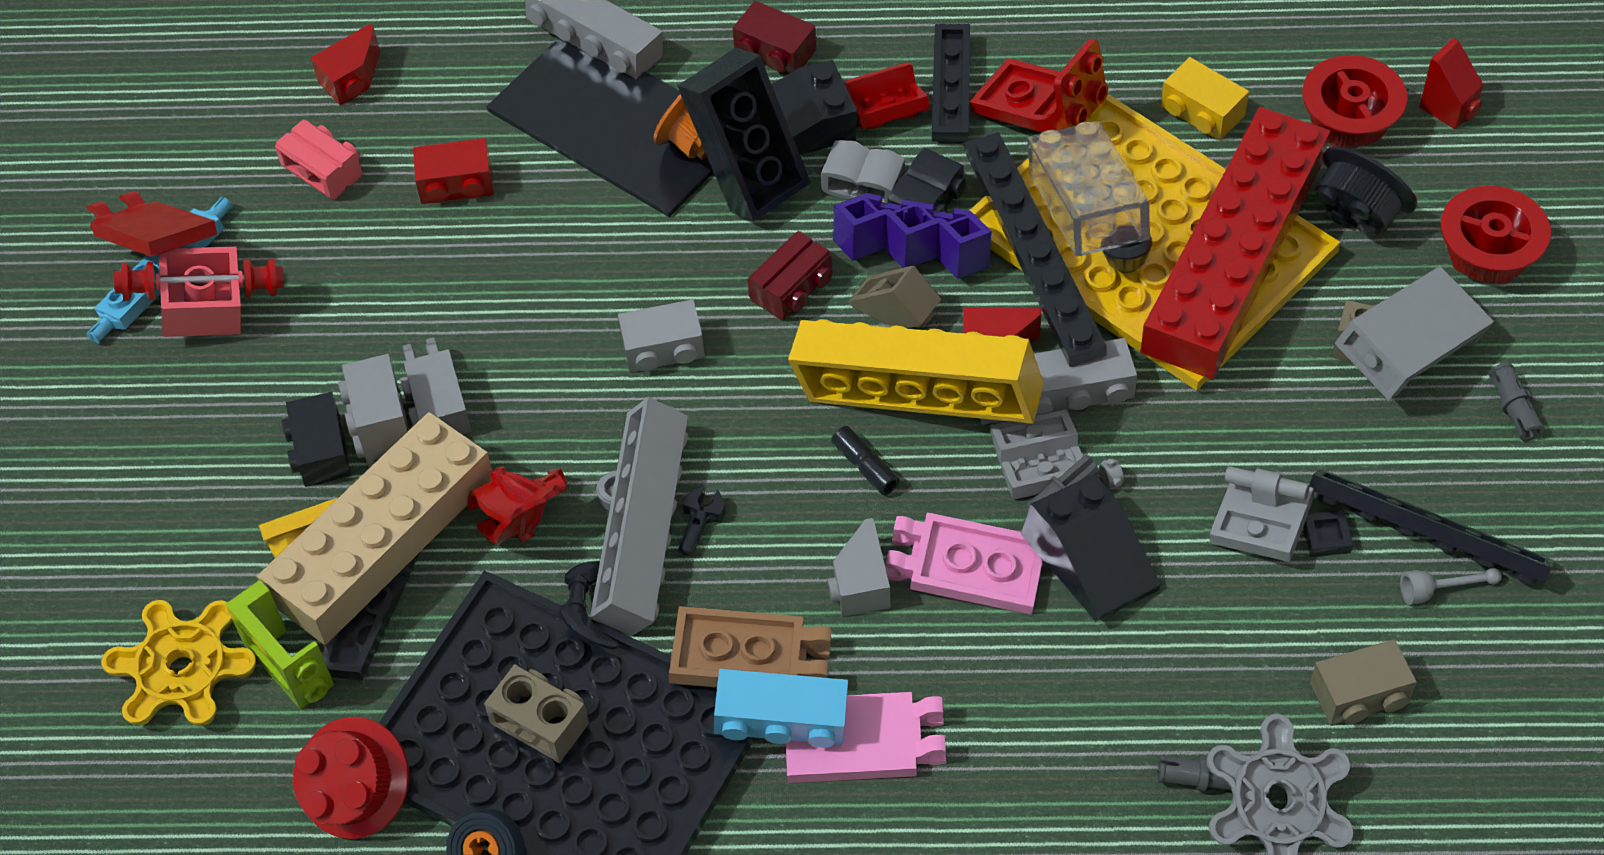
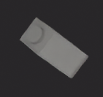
(860, 574)

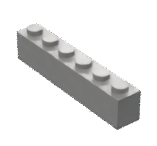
(640, 518)

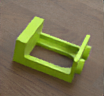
(259, 624)

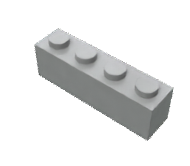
(601, 32)
(1087, 383)

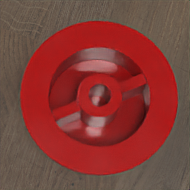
(1354, 99)
(1494, 233)
(351, 777)

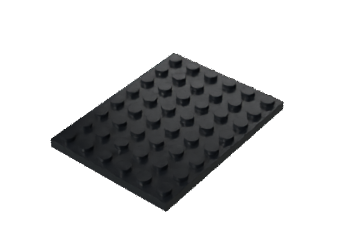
(631, 780)

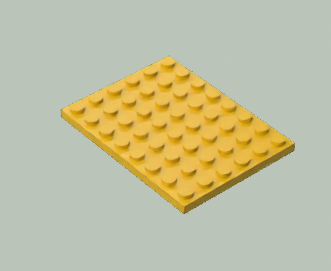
(1178, 190)

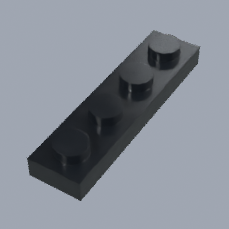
(951, 83)

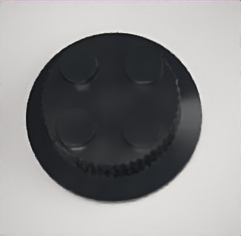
(1362, 191)

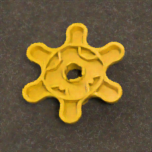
(167, 641)

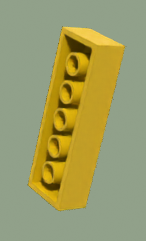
(917, 370)

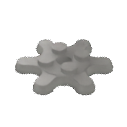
(1301, 777)

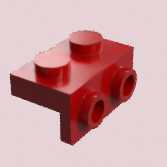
(886, 96)

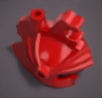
(514, 503)

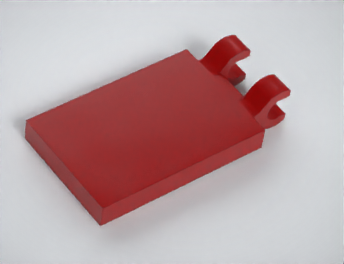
(150, 226)

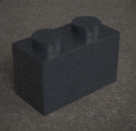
(317, 439)

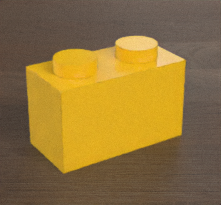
(1204, 98)

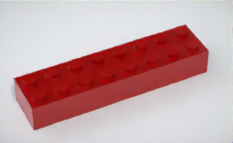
(1234, 243)

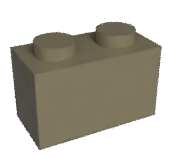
(1363, 683)

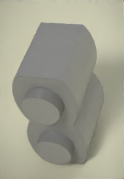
(858, 170)

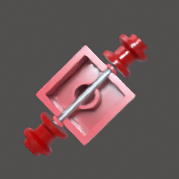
(199, 288)

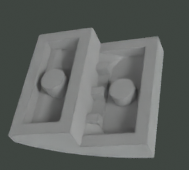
(1035, 451)

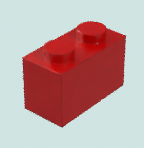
(453, 171)

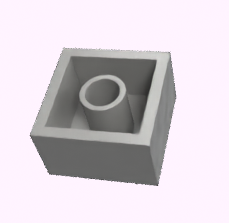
(373, 406)

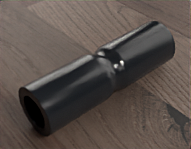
(862, 457)

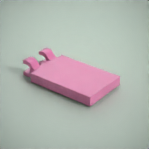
(966, 562)
(878, 741)

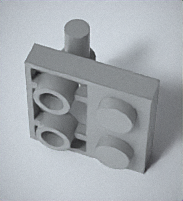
(1262, 513)

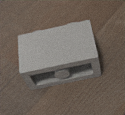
(661, 336)

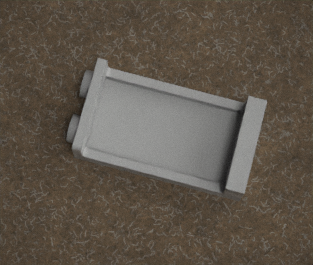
(1413, 331)

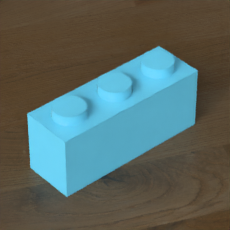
(780, 707)

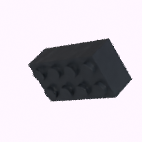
(744, 133)

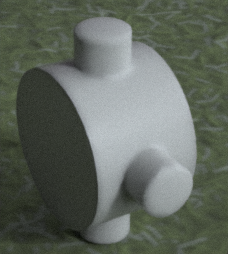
(1111, 473)

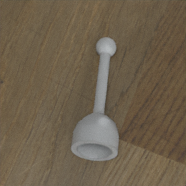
(1419, 585)

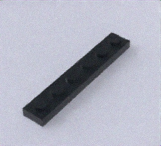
(1445, 532)

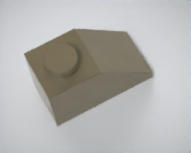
(897, 298)

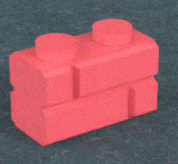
(319, 158)

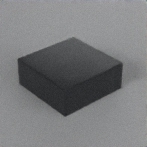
(1327, 534)

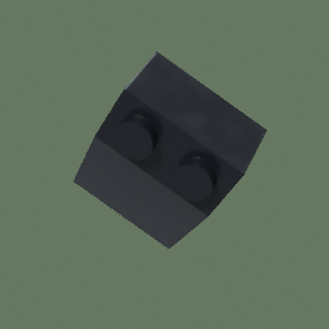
(817, 106)
(1090, 547)

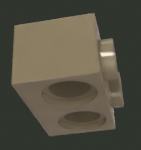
(530, 719)

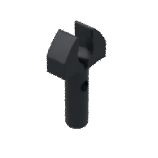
(699, 518)

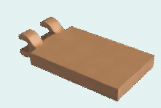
(744, 642)

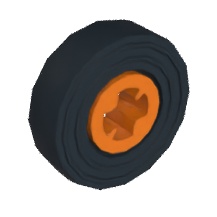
(484, 825)

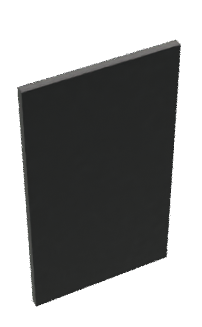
(603, 124)

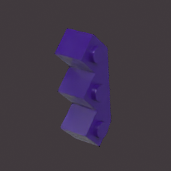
(912, 233)

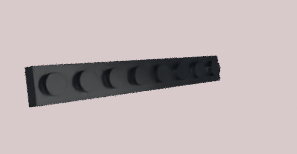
(1035, 250)

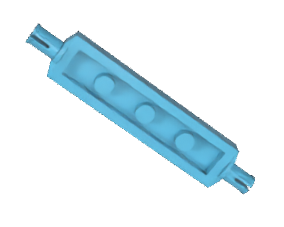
(119, 313)

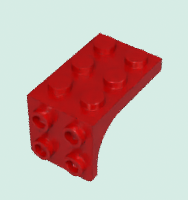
(1042, 96)

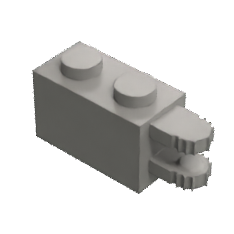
(434, 387)

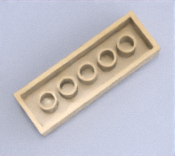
(376, 527)

